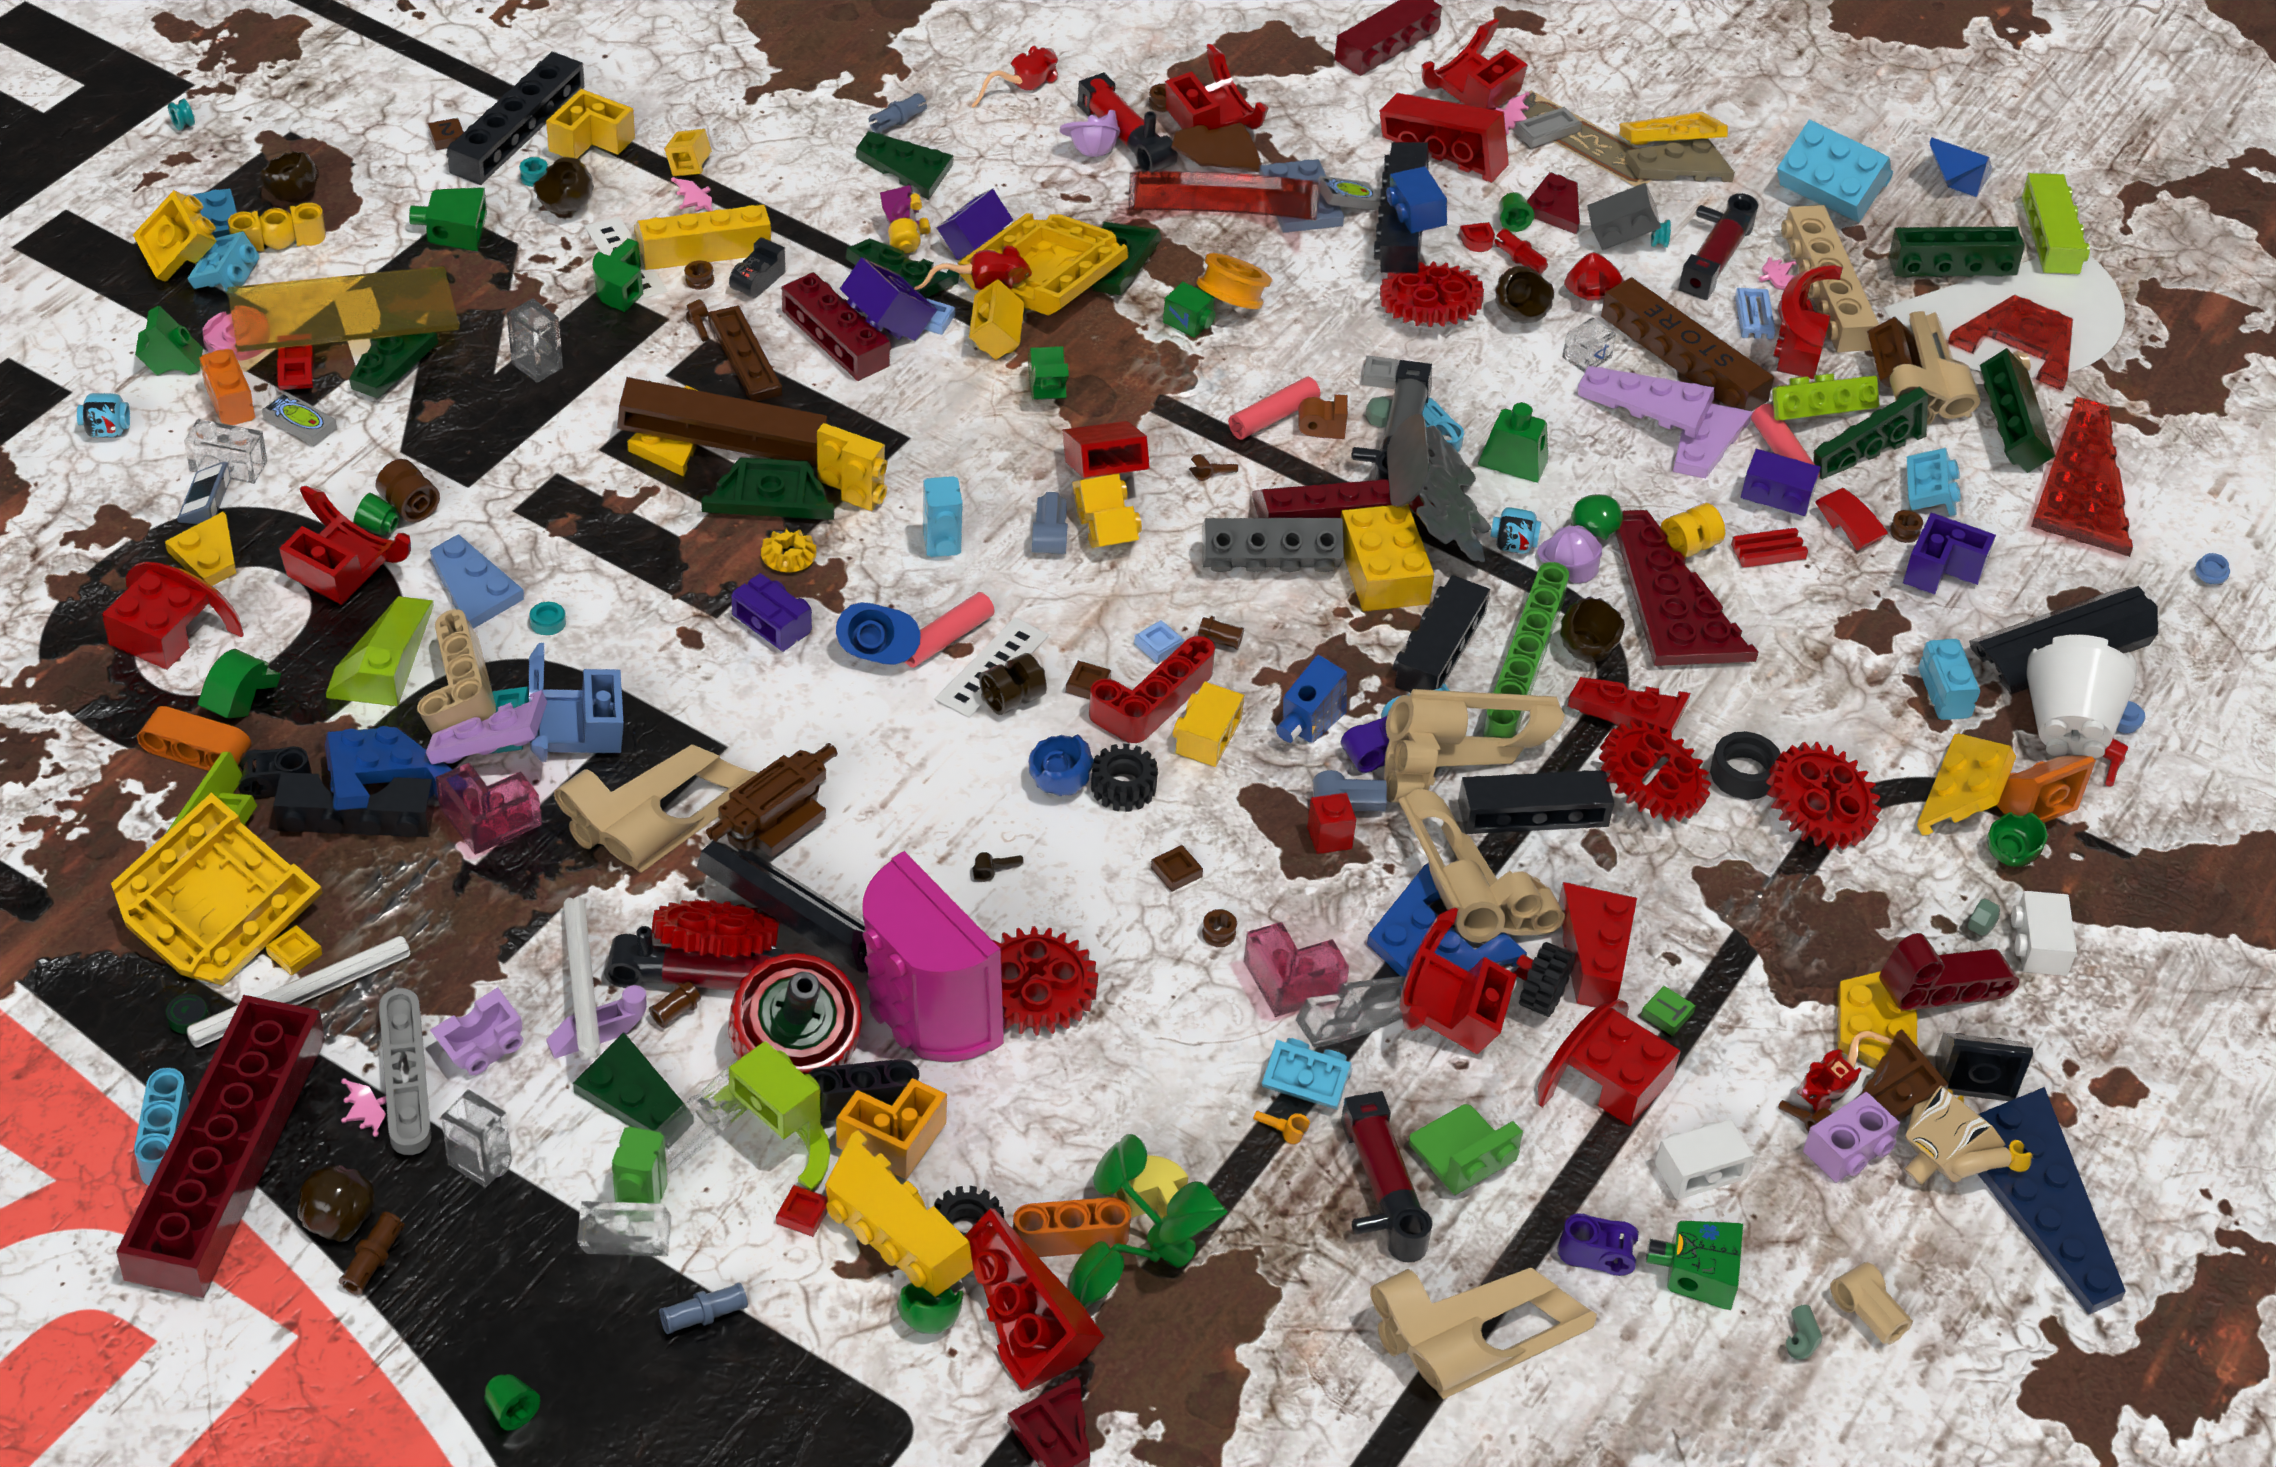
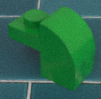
(619, 275)
(1047, 373)
(233, 683)

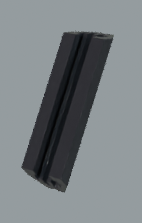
(2119, 616)
(787, 901)

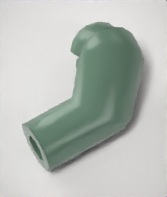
(1807, 1337)

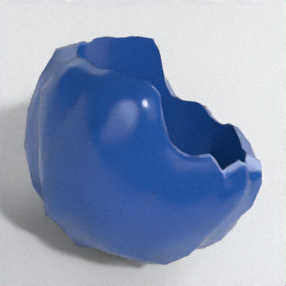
(1061, 764)

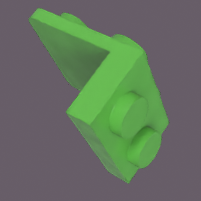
(1465, 1147)

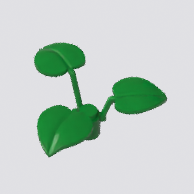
(1187, 1214)

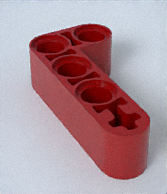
(1141, 711)

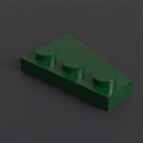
(909, 162)
(1140, 245)
(895, 260)
(388, 361)
(628, 1087)

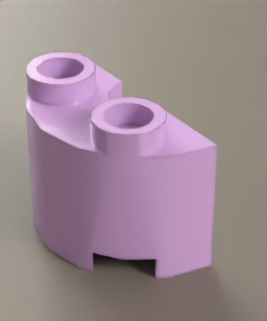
(481, 1035)

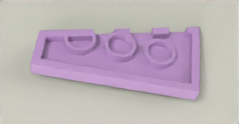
(1659, 398)

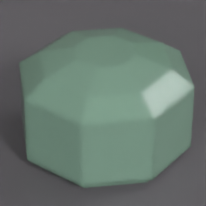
(1378, 411)
(1984, 917)

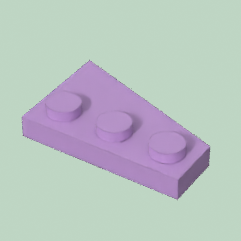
(1719, 430)
(503, 728)

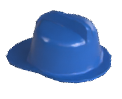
(878, 633)

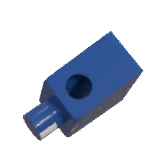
(1314, 701)

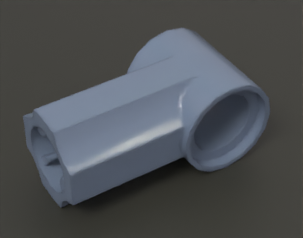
(1050, 527)
(1363, 794)

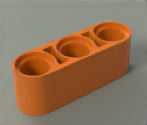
(191, 738)
(1088, 1217)

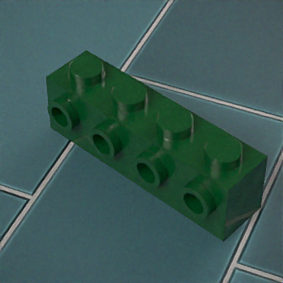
(1956, 251)
(2016, 411)

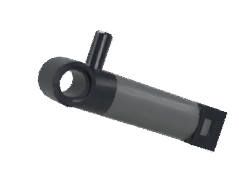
(1411, 393)

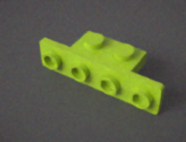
(1824, 396)
(222, 782)

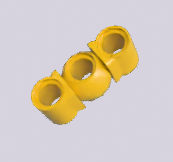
(280, 228)

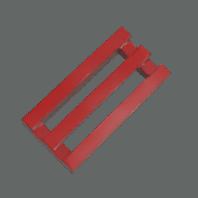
(1767, 546)

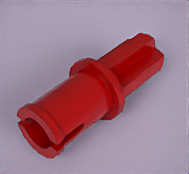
(1521, 251)

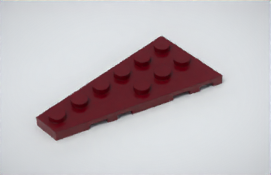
(1674, 605)

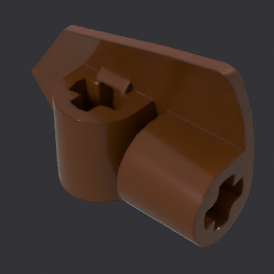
(1219, 147)

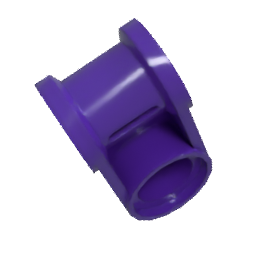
(1366, 745)
(1597, 1242)

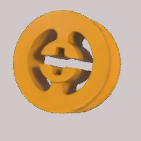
(1234, 281)

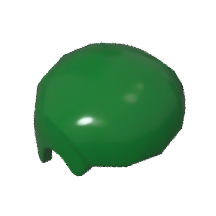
(1598, 514)
(2017, 839)
(926, 1312)

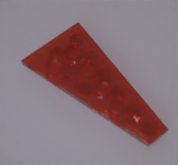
(2085, 485)

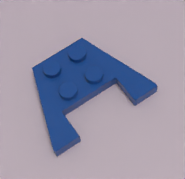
(373, 757)
(1410, 917)

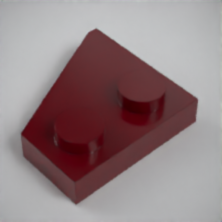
(1557, 202)
(1054, 1427)

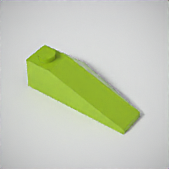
(383, 658)

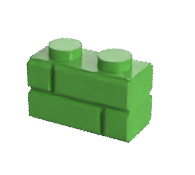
(640, 1167)

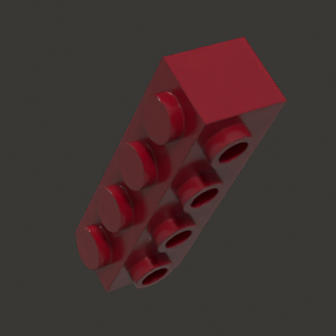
(836, 326)

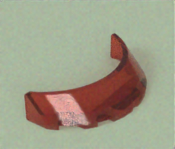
(1224, 193)

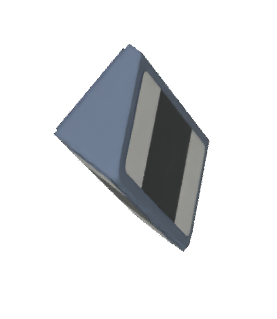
(205, 494)

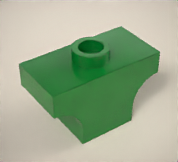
(167, 345)

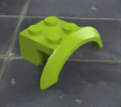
(785, 1102)

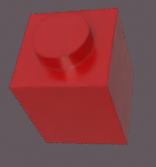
(1331, 823)

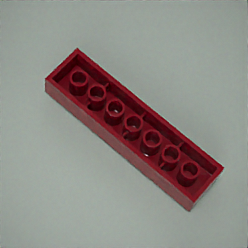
(221, 1147)

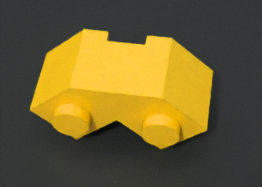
(1103, 508)

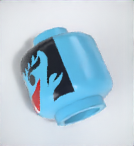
(104, 415)
(1516, 530)

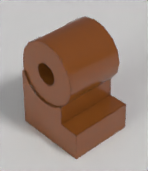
(1323, 418)

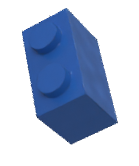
(1417, 199)

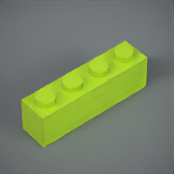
(2054, 223)

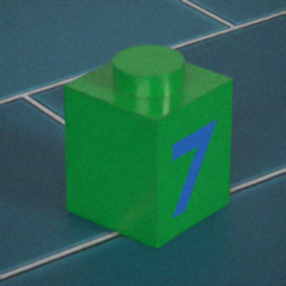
(1189, 309)

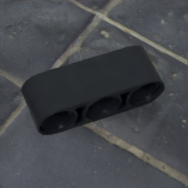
(877, 1079)

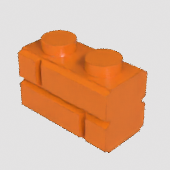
(227, 387)

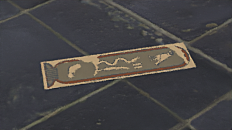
(1590, 143)

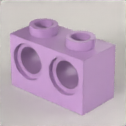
(1851, 1137)

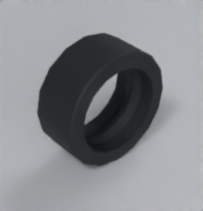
(1743, 745)

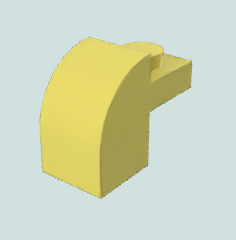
(1155, 1185)

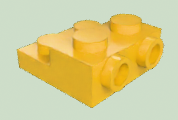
(175, 234)
(852, 465)

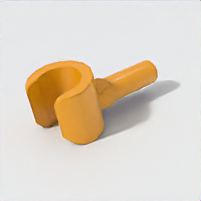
(1292, 1129)

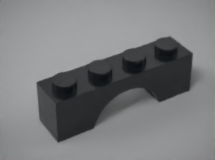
(397, 810)

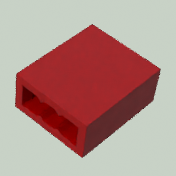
(1106, 449)

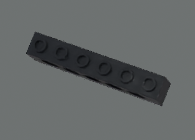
(515, 118)

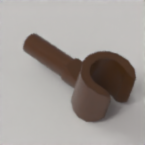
(696, 312)
(1205, 470)
(1805, 1116)

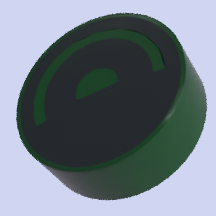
(185, 1011)

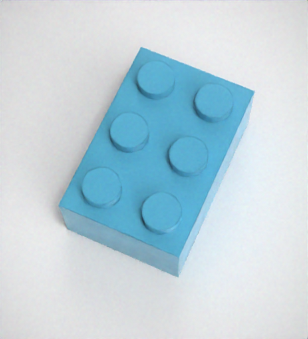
(1834, 171)

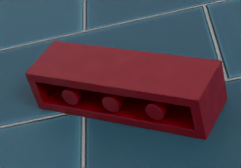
(1387, 34)

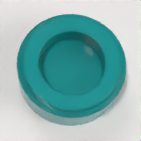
(547, 618)

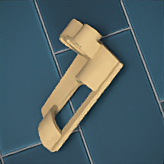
(1946, 382)
(1431, 730)
(631, 816)
(1485, 905)
(1447, 1334)

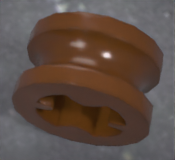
(1158, 98)
(699, 275)
(1901, 520)
(1226, 934)

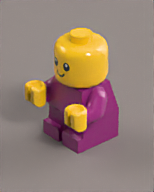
(900, 211)

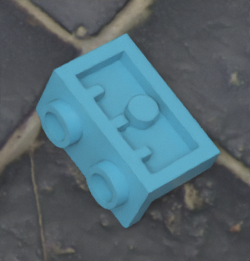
(225, 263)
(1933, 480)
(1307, 1073)

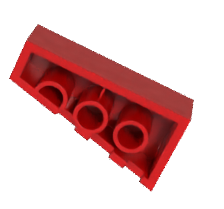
(1453, 131)

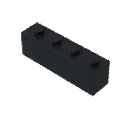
(1441, 636)
(1535, 802)

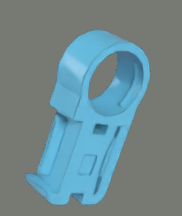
(1439, 418)

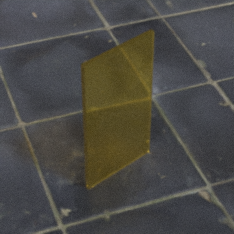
(341, 308)

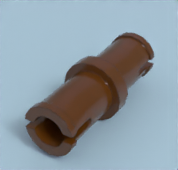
(371, 1253)

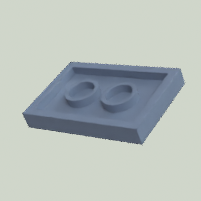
(1327, 215)

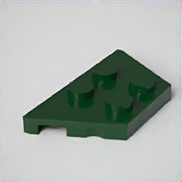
(770, 489)

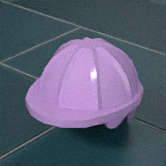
(1095, 136)
(1575, 550)

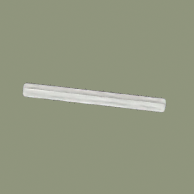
(582, 978)
(309, 986)

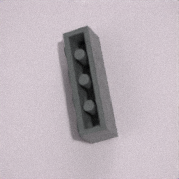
(1272, 543)

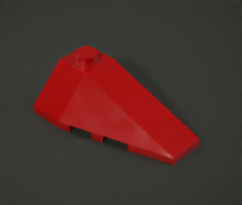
(1034, 1314)

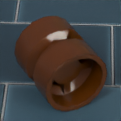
(407, 490)

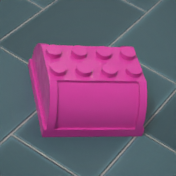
(930, 967)

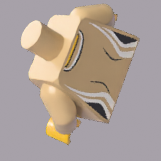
(1957, 1141)

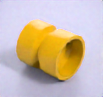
(1694, 529)

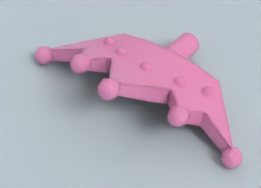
(1513, 111)
(693, 195)
(1777, 273)
(365, 1106)

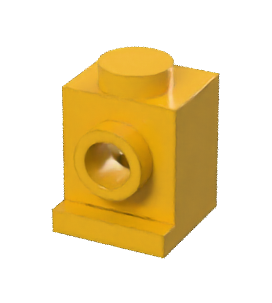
(688, 152)

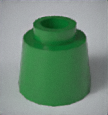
(1515, 212)
(376, 515)
(511, 1401)

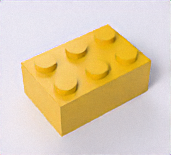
(1386, 558)

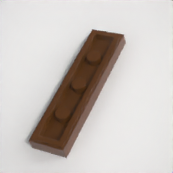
(745, 353)

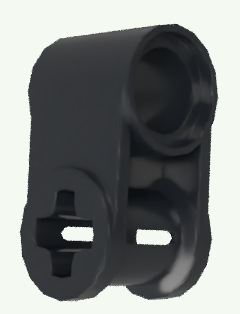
(268, 769)

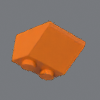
(2047, 787)

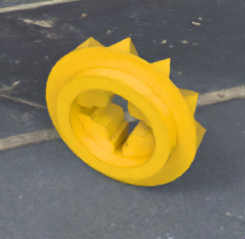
(793, 559)

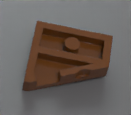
(1903, 1078)

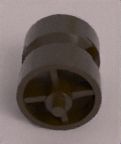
(1014, 683)

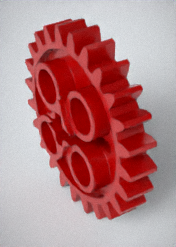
(1432, 295)
(1677, 787)
(1823, 795)
(715, 928)
(1045, 980)

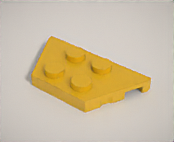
(1967, 780)
(1867, 1006)

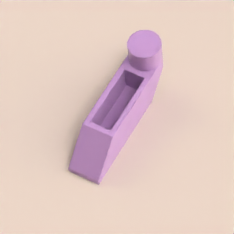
(612, 1022)

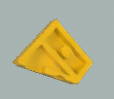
(205, 550)

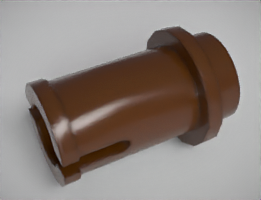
(1221, 632)
(677, 1002)

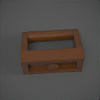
(1892, 346)

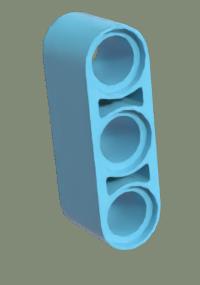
(160, 1116)

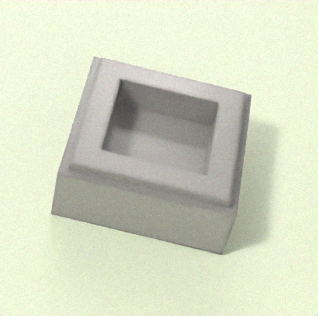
(1380, 372)

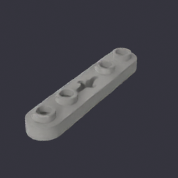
(408, 1101)

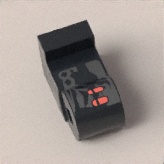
(759, 268)

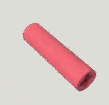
(1272, 408)
(1778, 434)
(952, 626)

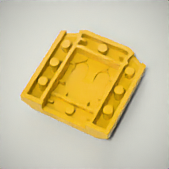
(1062, 255)
(211, 894)

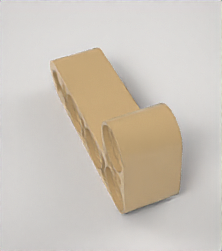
(468, 681)

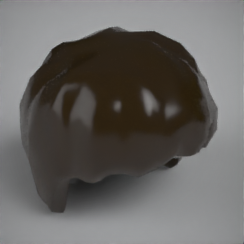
(290, 176)
(565, 186)
(1523, 295)
(1591, 629)
(335, 1202)

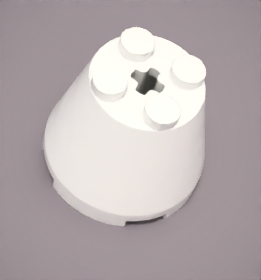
(2079, 693)

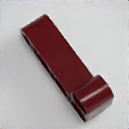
(1923, 979)

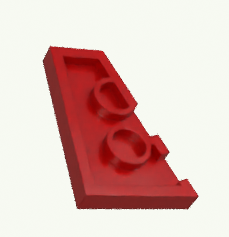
(1619, 705)

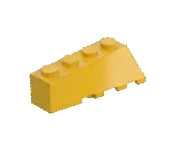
(701, 236)
(895, 1219)

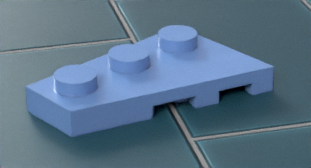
(474, 581)

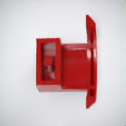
(1474, 77)
(1214, 104)
(1802, 329)
(340, 555)
(156, 609)
(1452, 1000)
(1619, 1056)

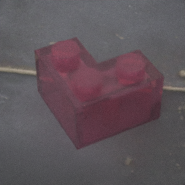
(487, 813)
(1289, 973)

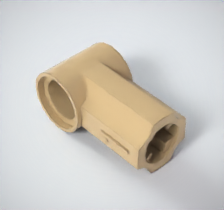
(1866, 1294)

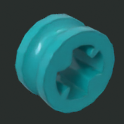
(181, 114)
(532, 170)
(1661, 235)

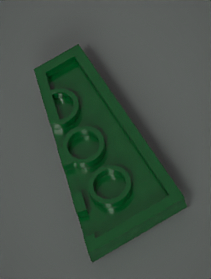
(1882, 429)

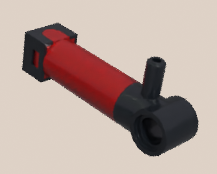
(1152, 152)

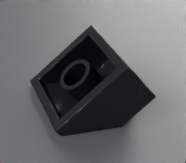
(1982, 1065)

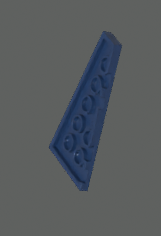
(2052, 1201)

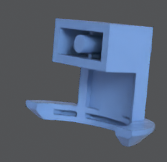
(578, 719)

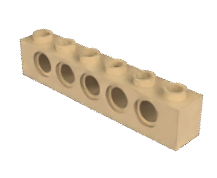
(1817, 244)

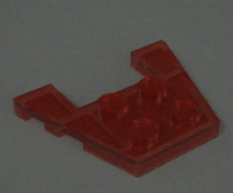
(2027, 328)

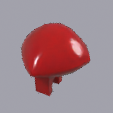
(1592, 277)

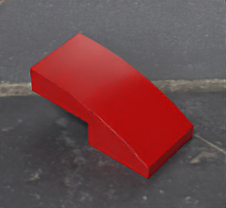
(295, 367)
(1854, 517)

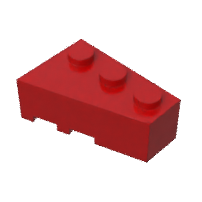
(1599, 934)

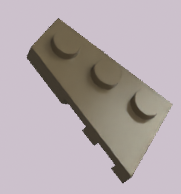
(1683, 158)

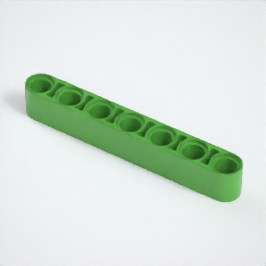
(1528, 646)

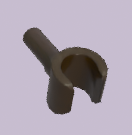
(985, 865)

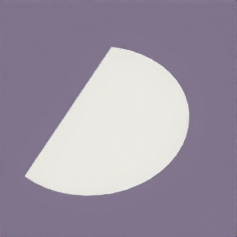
(2086, 297)

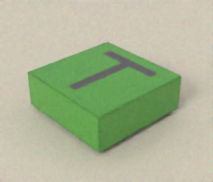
(1668, 1010)

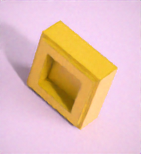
(293, 950)

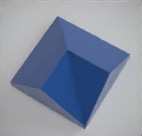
(1961, 167)

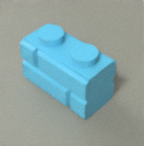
(942, 516)
(1949, 679)

